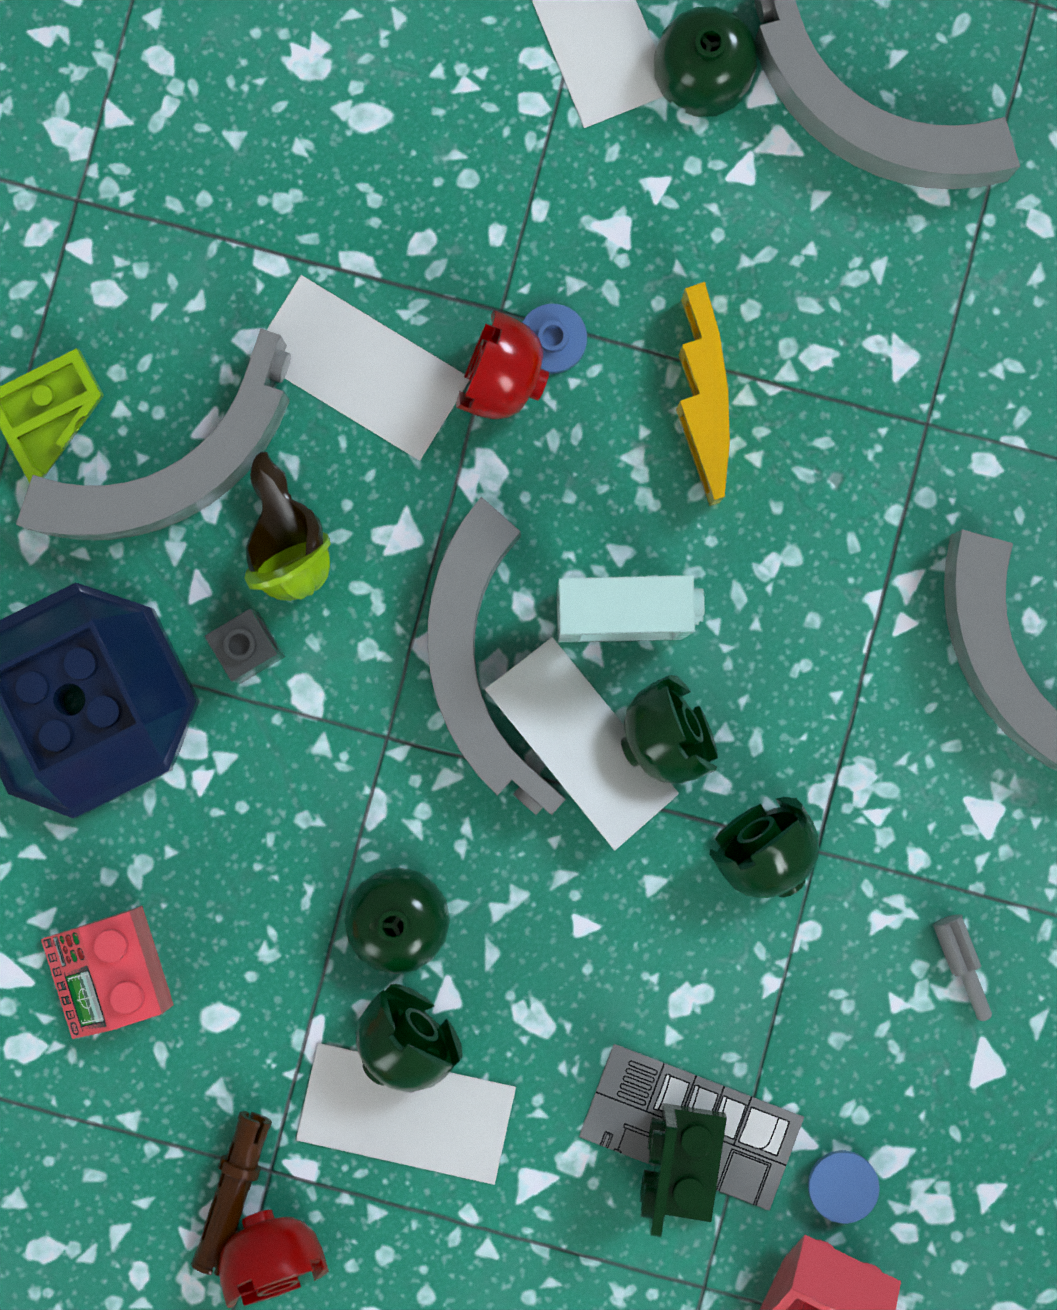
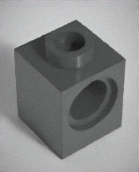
(244, 646)

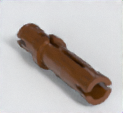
(238, 1171)

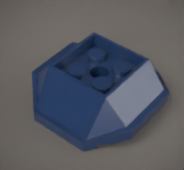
(132, 708)

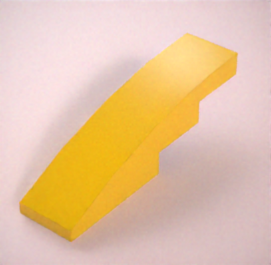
(706, 413)

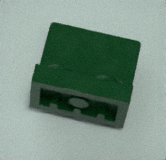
(686, 1165)

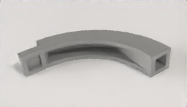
(866, 134)
(184, 486)
(452, 622)
(984, 644)

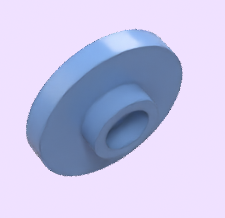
(560, 334)
(843, 1186)

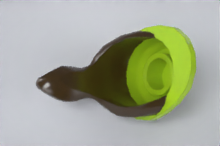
(287, 545)

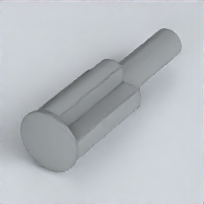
(963, 960)

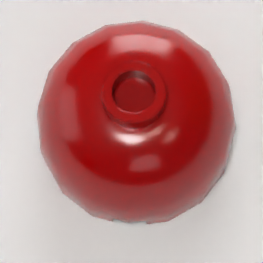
(503, 370)
(268, 1258)

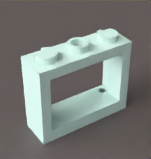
(628, 608)

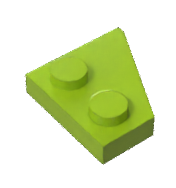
(47, 410)

